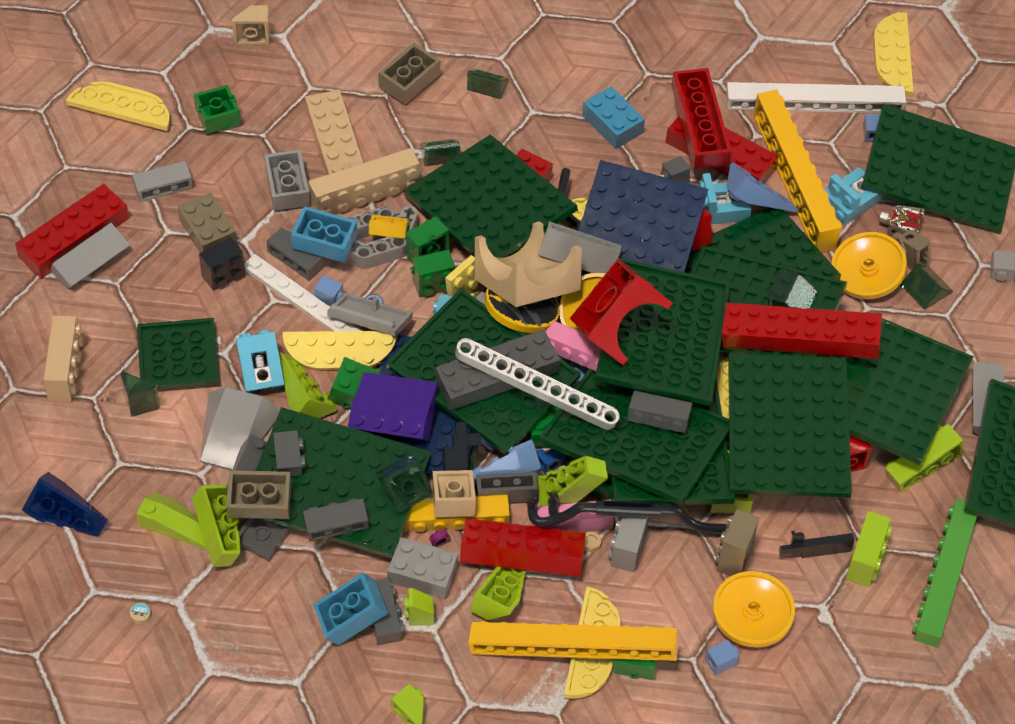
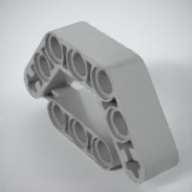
(370, 254)

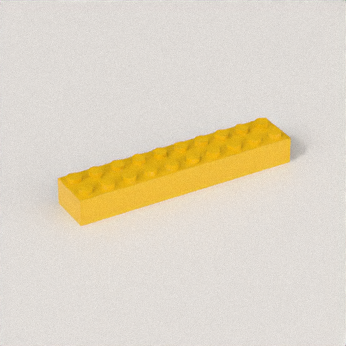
(797, 171)

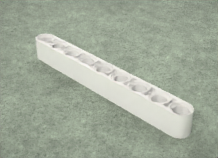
(542, 392)

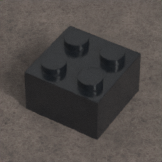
(222, 263)

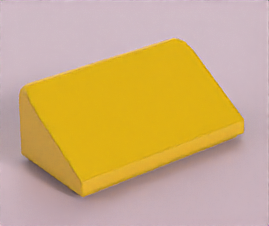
(388, 226)

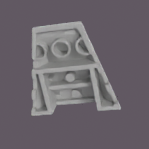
(230, 421)

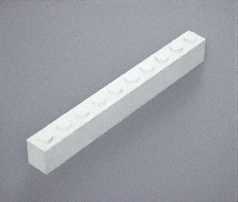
(818, 97)

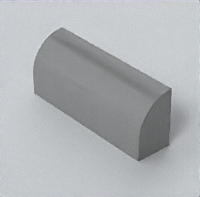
(597, 253)
(89, 256)
(981, 376)

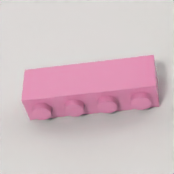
(573, 345)
(581, 522)

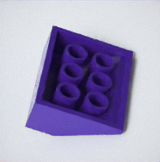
(394, 406)

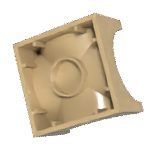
(526, 275)

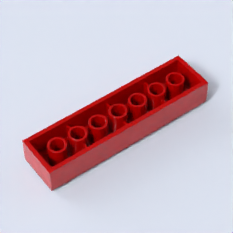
(802, 330)

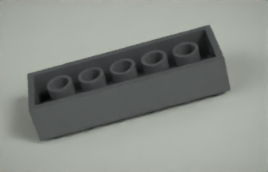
(466, 384)

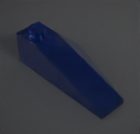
(61, 505)

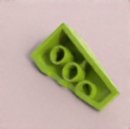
(302, 391)
(170, 519)
(498, 593)

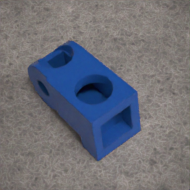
(551, 459)

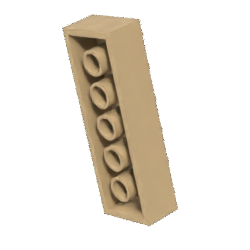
(332, 131)
(364, 182)

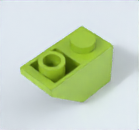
(419, 608)

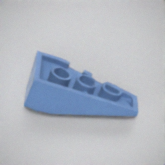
(755, 192)
(519, 460)

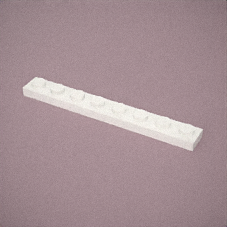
(295, 294)

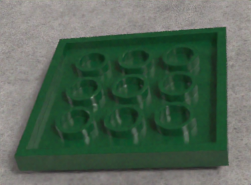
(178, 353)

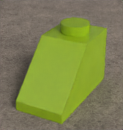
(409, 705)

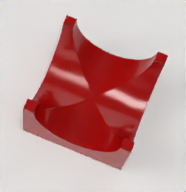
(608, 304)

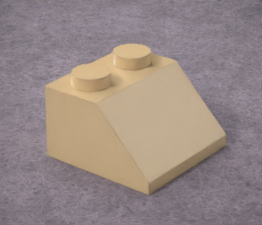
(252, 26)
(453, 493)

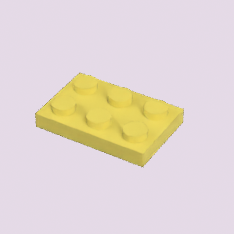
(463, 278)

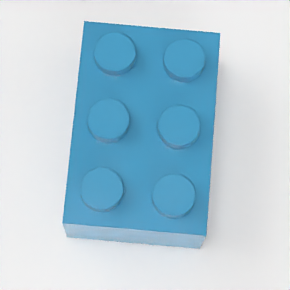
(613, 117)
(324, 234)
(350, 608)

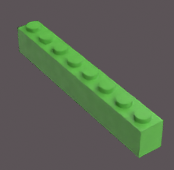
(945, 576)

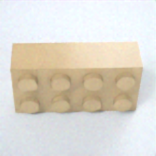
(62, 359)

